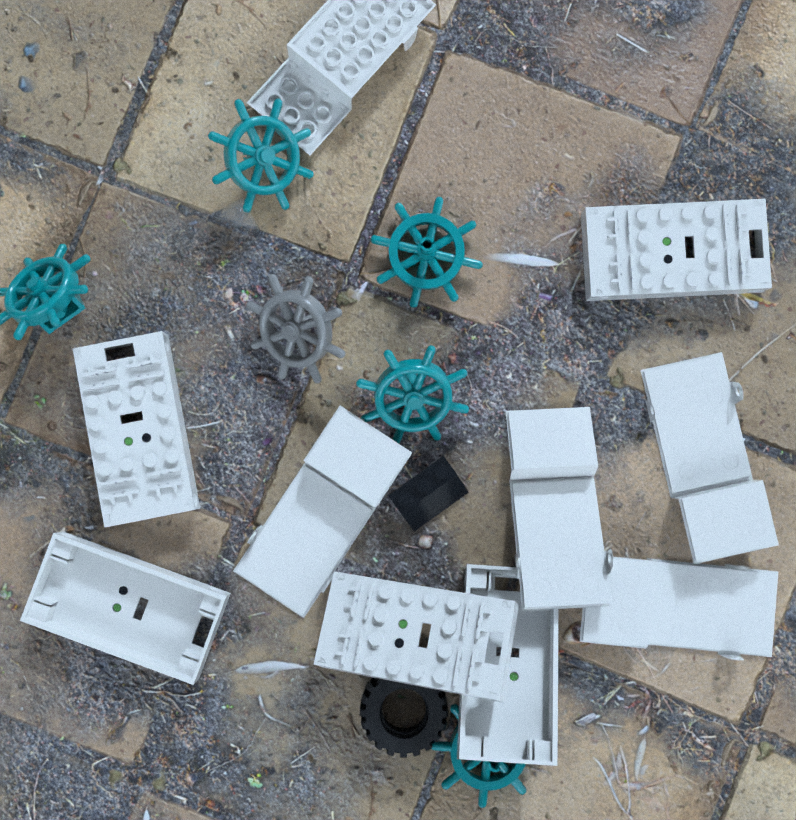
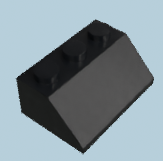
(428, 493)

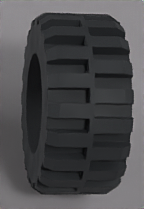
(402, 739)

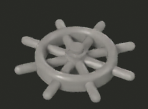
(295, 328)

